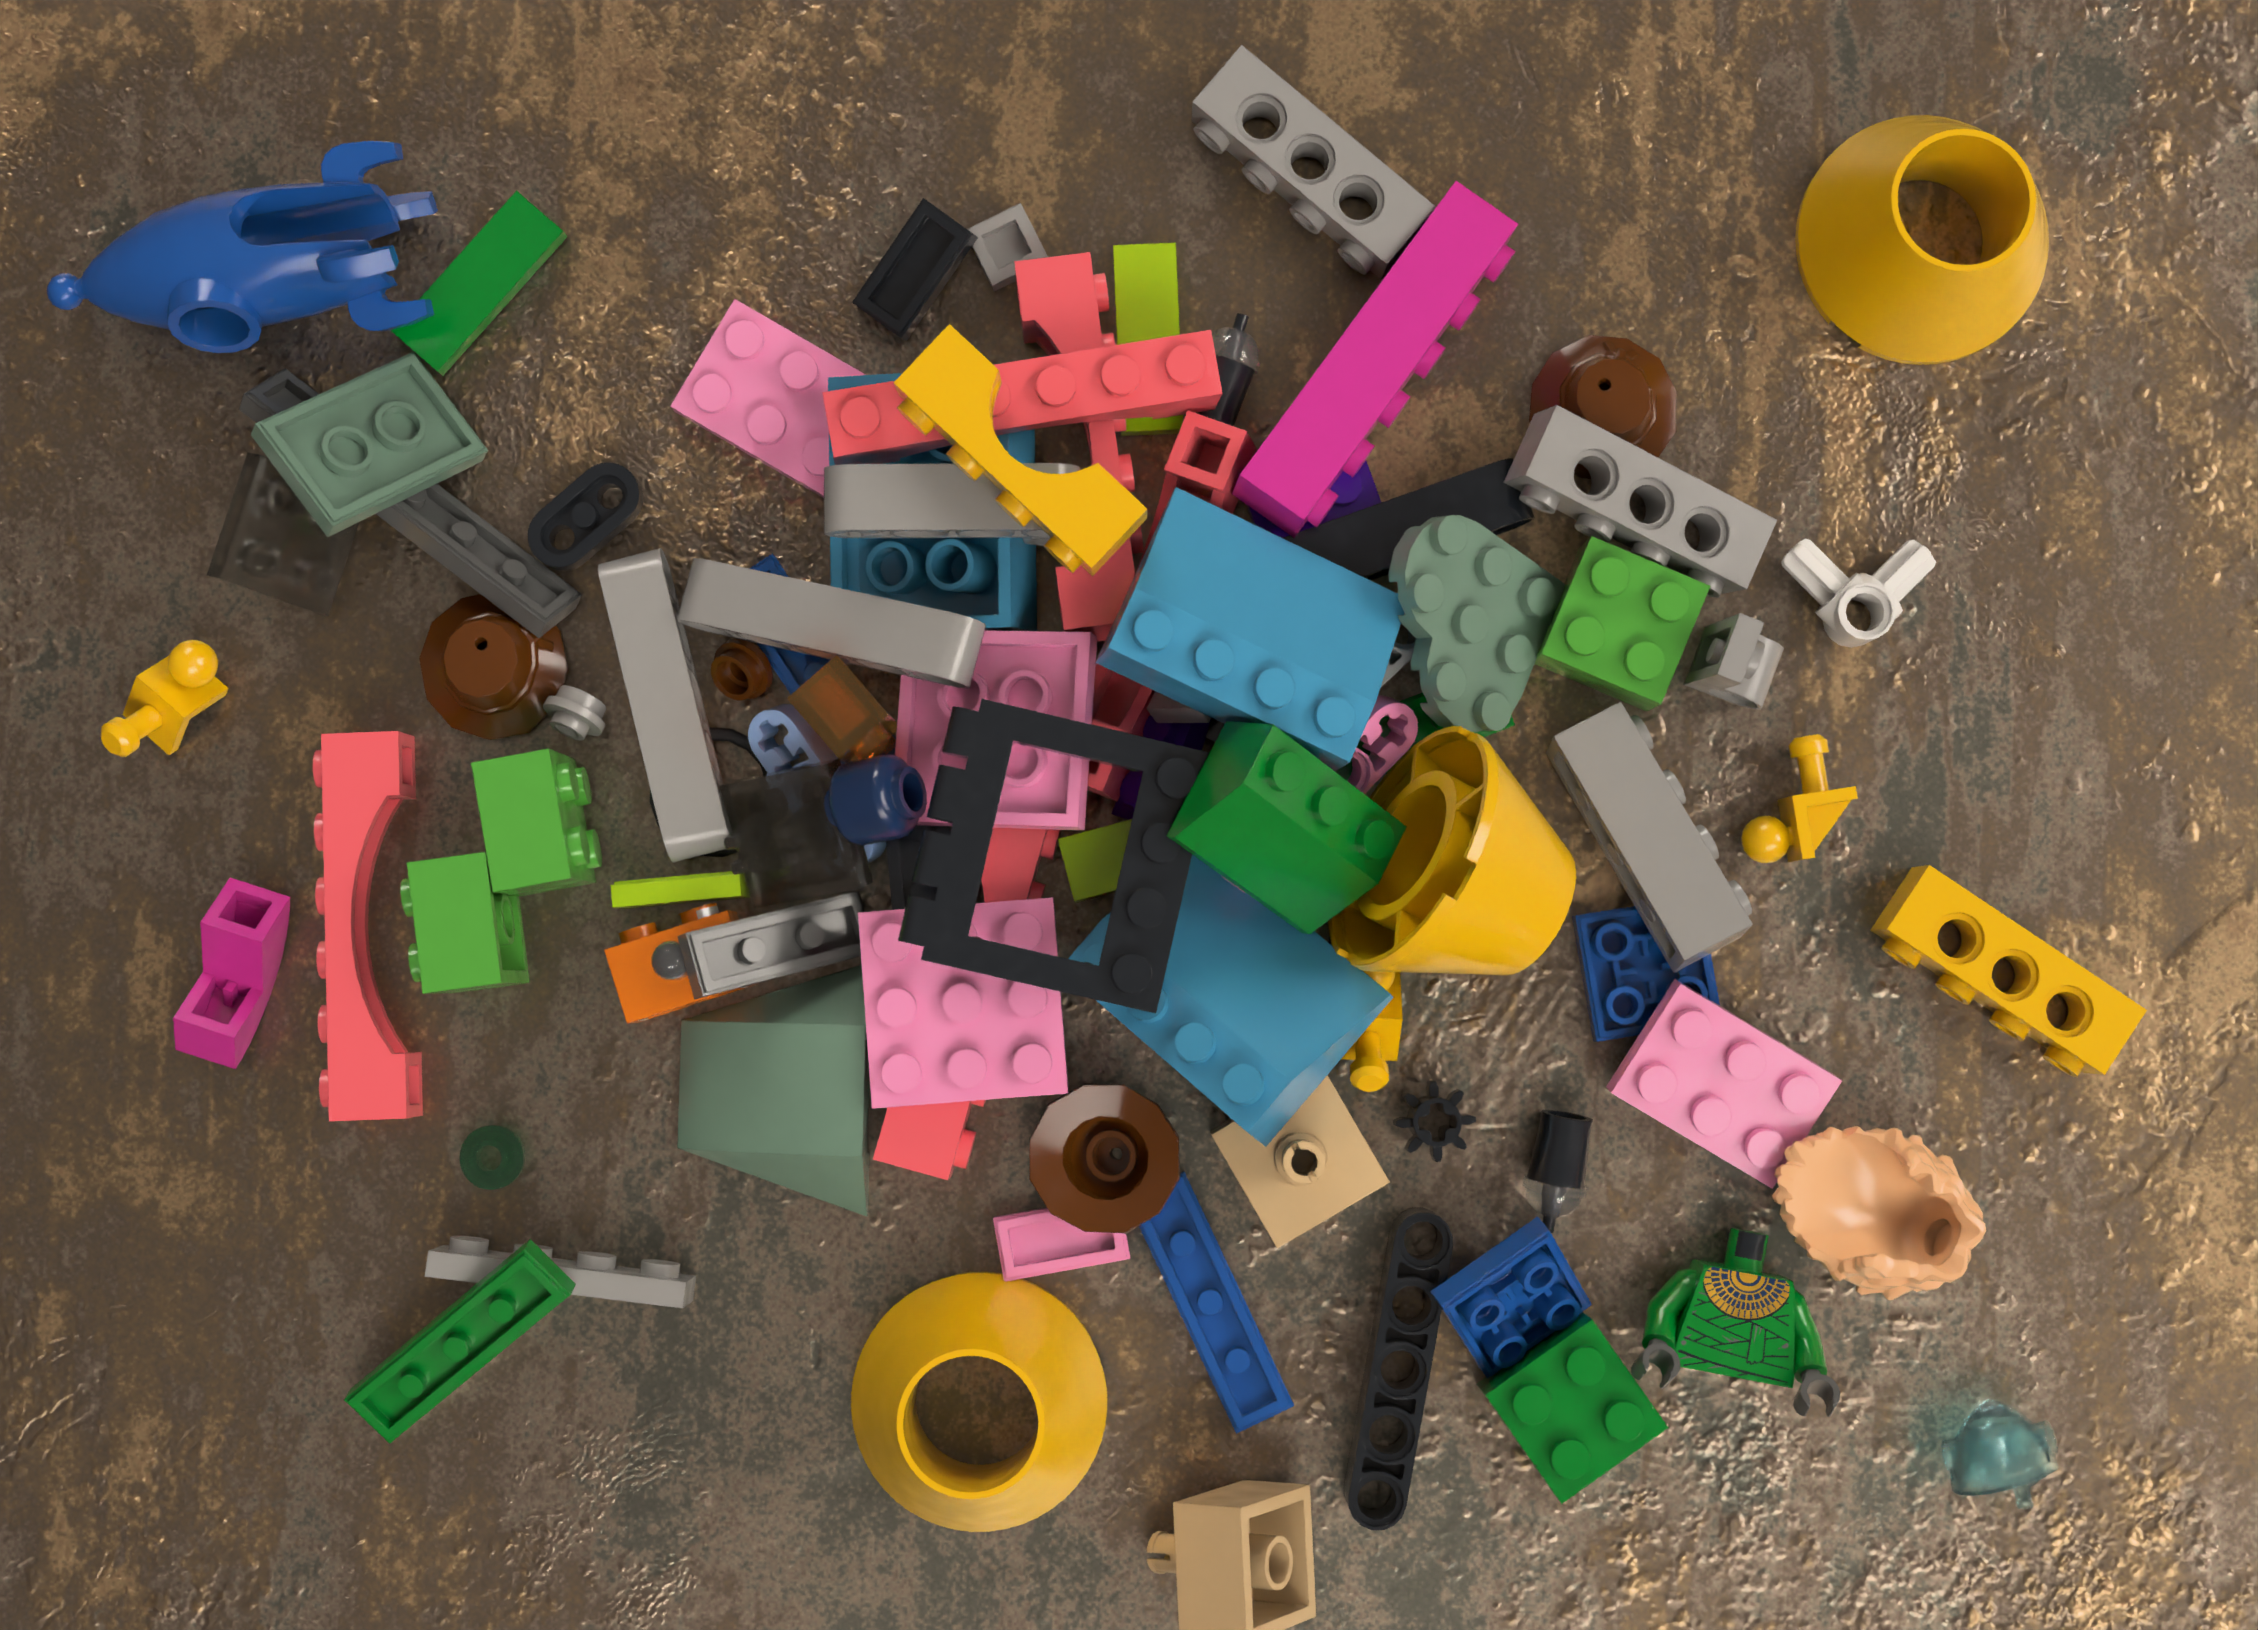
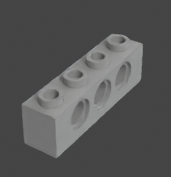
(1250, 90)
(1729, 529)

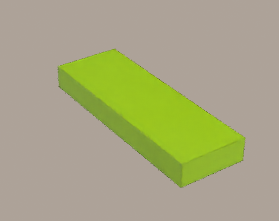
(1147, 310)

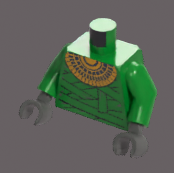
(1737, 1325)

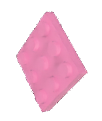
(1024, 670)
(957, 1031)

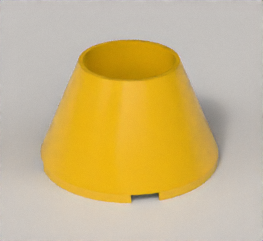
(1883, 285)
(1473, 876)
(996, 1321)

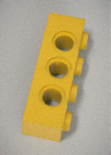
(2098, 1014)

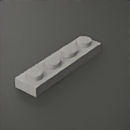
(593, 1272)

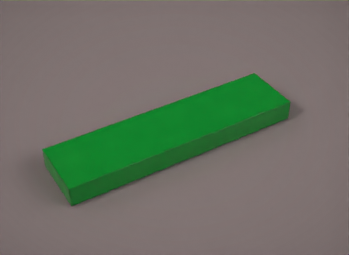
(460, 1341)

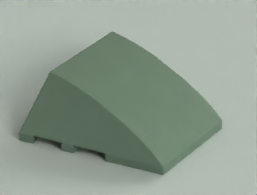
(783, 1088)

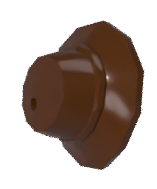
(1635, 408)
(496, 688)
(1076, 1165)

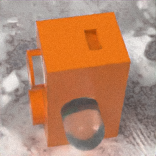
(652, 969)

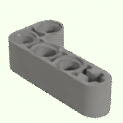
(921, 503)

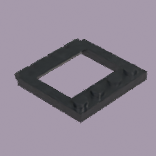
(1150, 873)

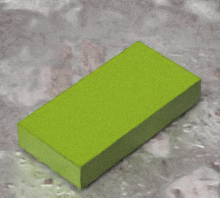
(678, 890)

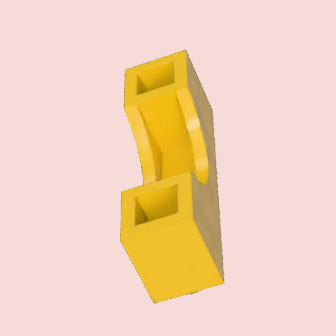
(1081, 510)

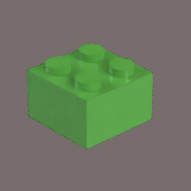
(1621, 624)
(536, 822)
(462, 927)

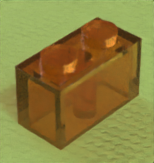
(845, 713)

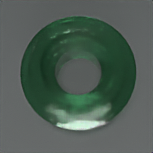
(511, 1152)

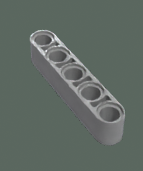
(832, 622)
(666, 704)

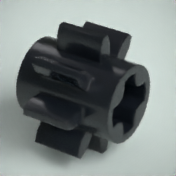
(1446, 1133)

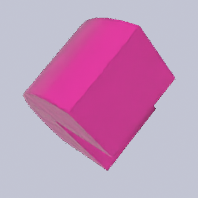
(240, 959)

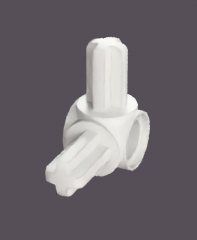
(1877, 592)

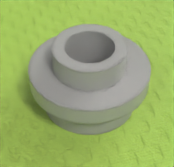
(575, 713)

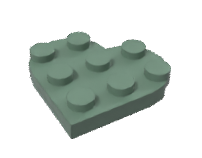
(1474, 619)

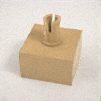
(1307, 1169)
(1241, 1557)

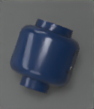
(875, 799)

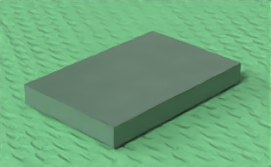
(369, 443)

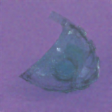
(2000, 1452)

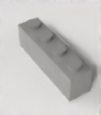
(1649, 836)

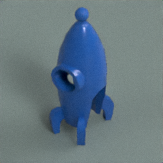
(260, 257)

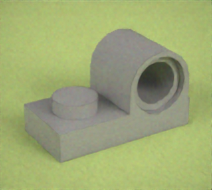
(1735, 661)

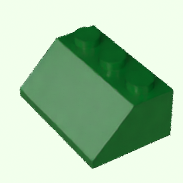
(1284, 826)

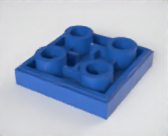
(1628, 973)
(1512, 1298)

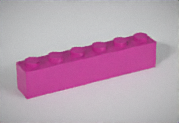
(1375, 360)

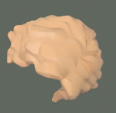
(1878, 1210)

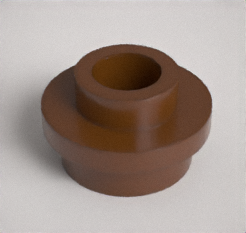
(741, 670)

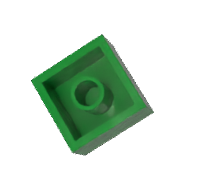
(1573, 1407)

